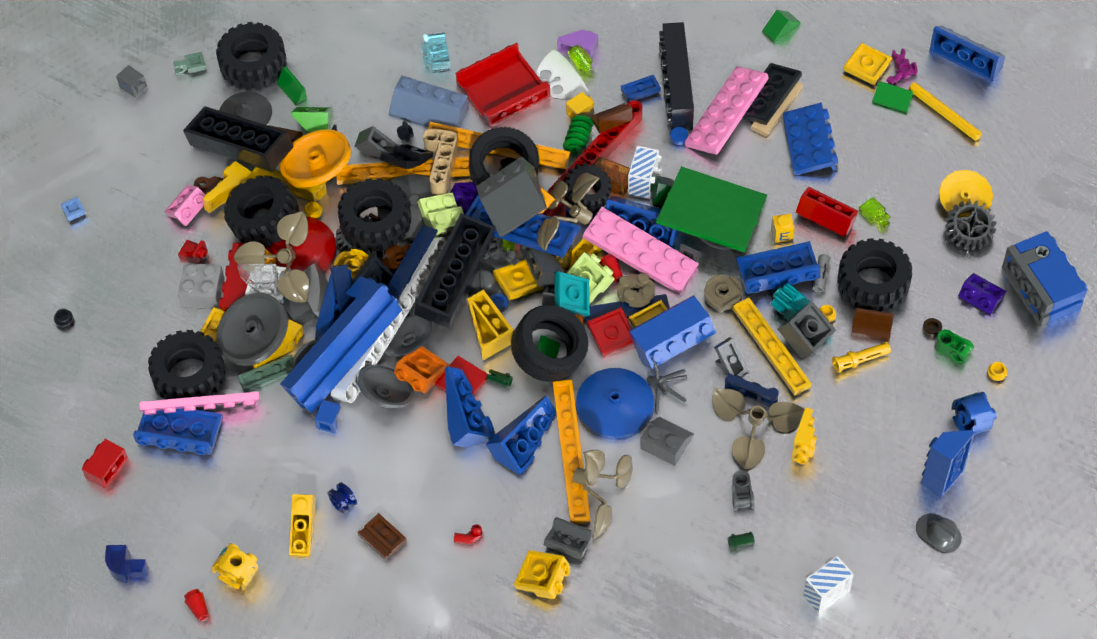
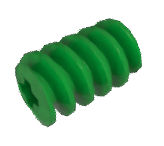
(578, 135)

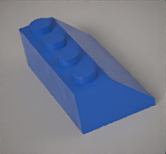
(966, 52)
(642, 217)
(672, 332)
(946, 460)

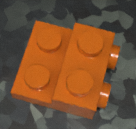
(420, 369)

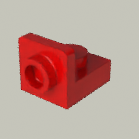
(193, 251)

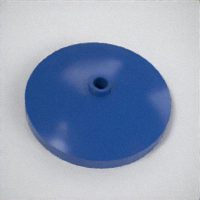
(615, 403)

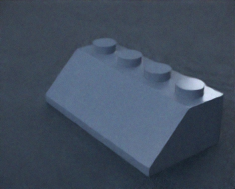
(427, 103)

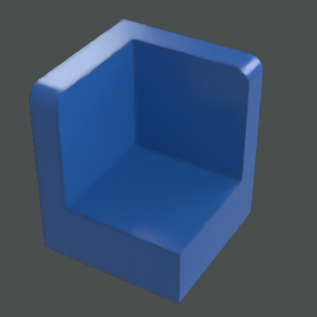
(326, 416)

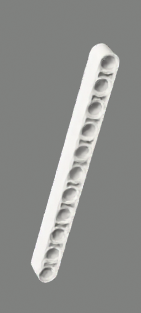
(347, 388)

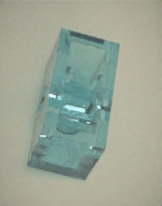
(436, 53)

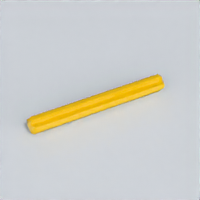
(945, 111)

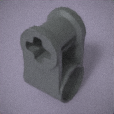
(742, 494)

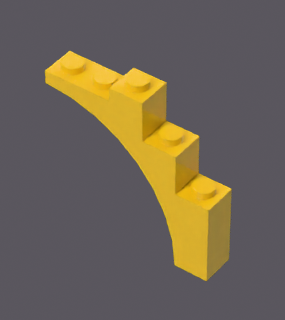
(238, 174)

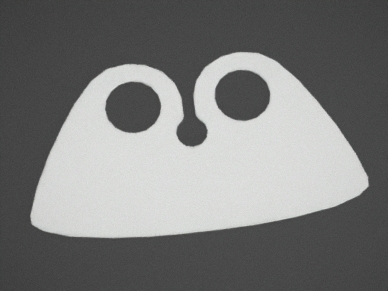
(569, 78)

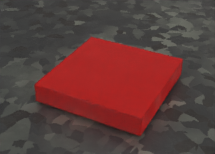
(611, 331)
(474, 375)

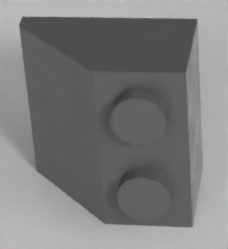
(806, 330)
(665, 440)

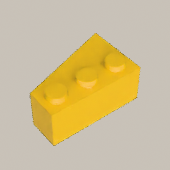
(489, 325)

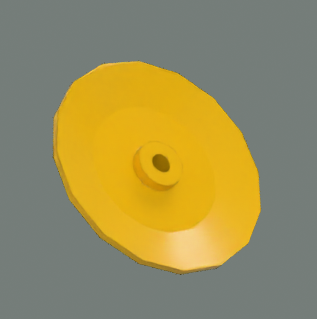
(965, 186)

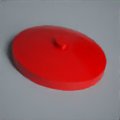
(317, 248)

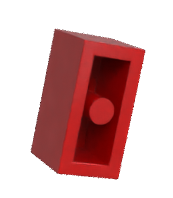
(104, 463)

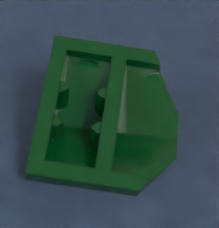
(660, 189)

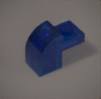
(121, 566)

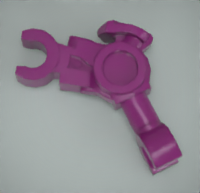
(904, 69)

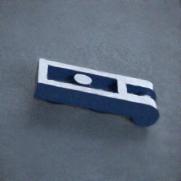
(752, 390)

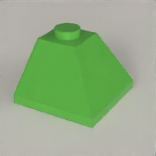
(313, 118)

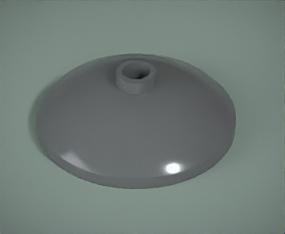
(383, 388)

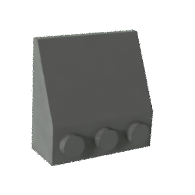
(512, 196)

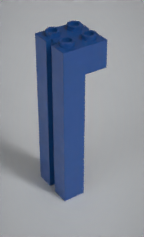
(342, 343)

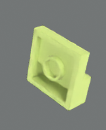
(440, 212)
(590, 268)

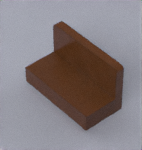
(612, 117)
(872, 324)

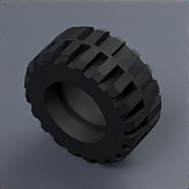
(246, 39)
(369, 195)
(250, 198)
(878, 255)
(181, 347)

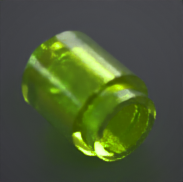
(580, 58)

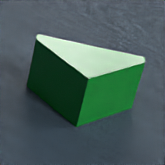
(780, 24)

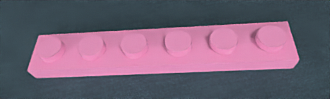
(207, 402)

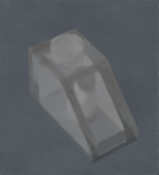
(260, 277)

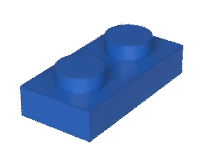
(640, 88)

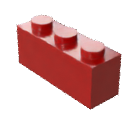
(826, 211)

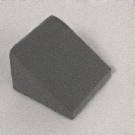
(690, 252)

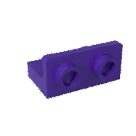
(464, 194)
(981, 293)

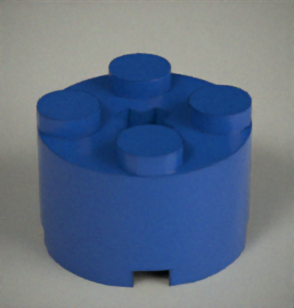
(973, 413)

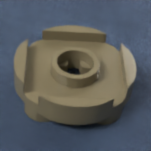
(636, 281)
(724, 283)

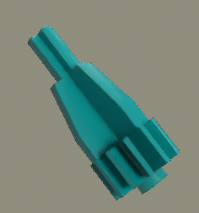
(788, 300)

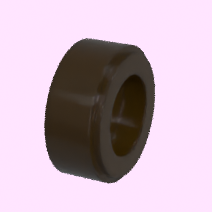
(931, 327)

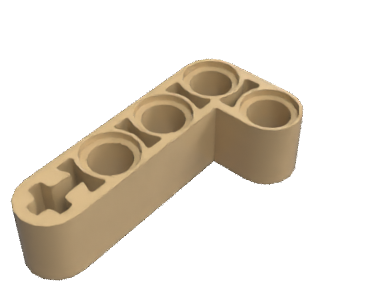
(445, 146)

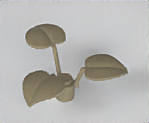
(578, 212)
(294, 230)
(746, 450)
(588, 477)

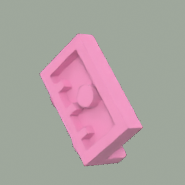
(186, 204)

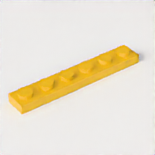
(772, 346)

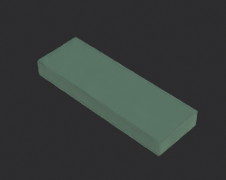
(266, 374)

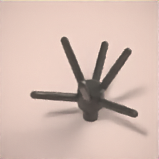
(661, 382)

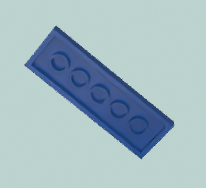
(527, 232)

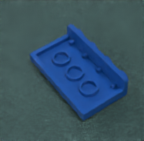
(810, 139)
(778, 267)
(180, 430)

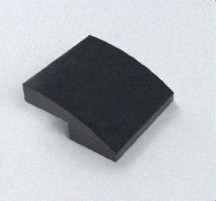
(406, 156)

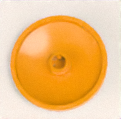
(315, 158)

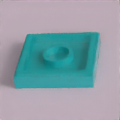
(572, 293)

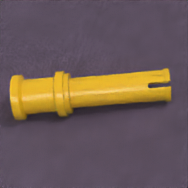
(853, 359)

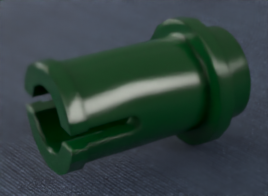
(500, 378)
(740, 540)

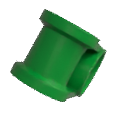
(954, 347)

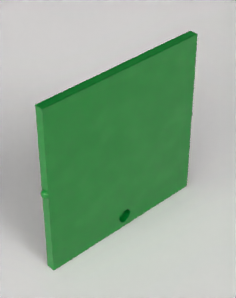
(712, 209)

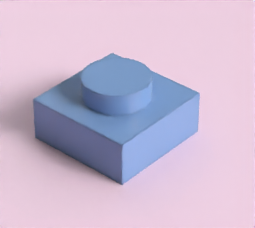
(73, 209)

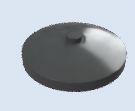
(416, 188)
(252, 329)

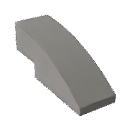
(317, 287)

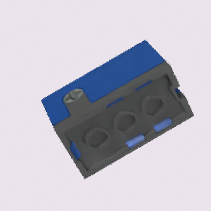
(1044, 278)

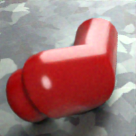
(469, 538)

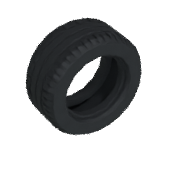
(500, 138)
(563, 324)

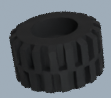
(601, 187)

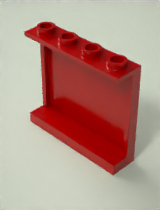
(501, 85)

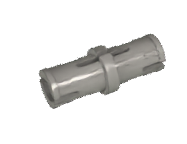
(819, 283)

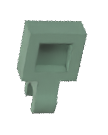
(192, 63)

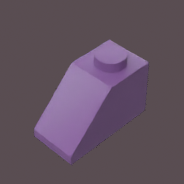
(585, 39)

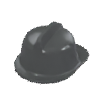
(484, 281)
(939, 532)

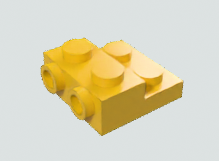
(804, 440)
(542, 574)

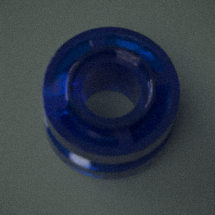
(342, 497)

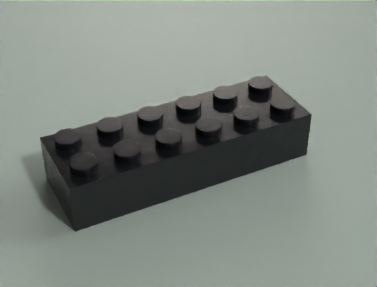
(676, 76)
(238, 138)
(454, 271)

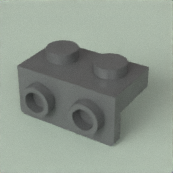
(568, 538)

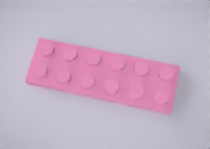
(726, 110)
(640, 250)

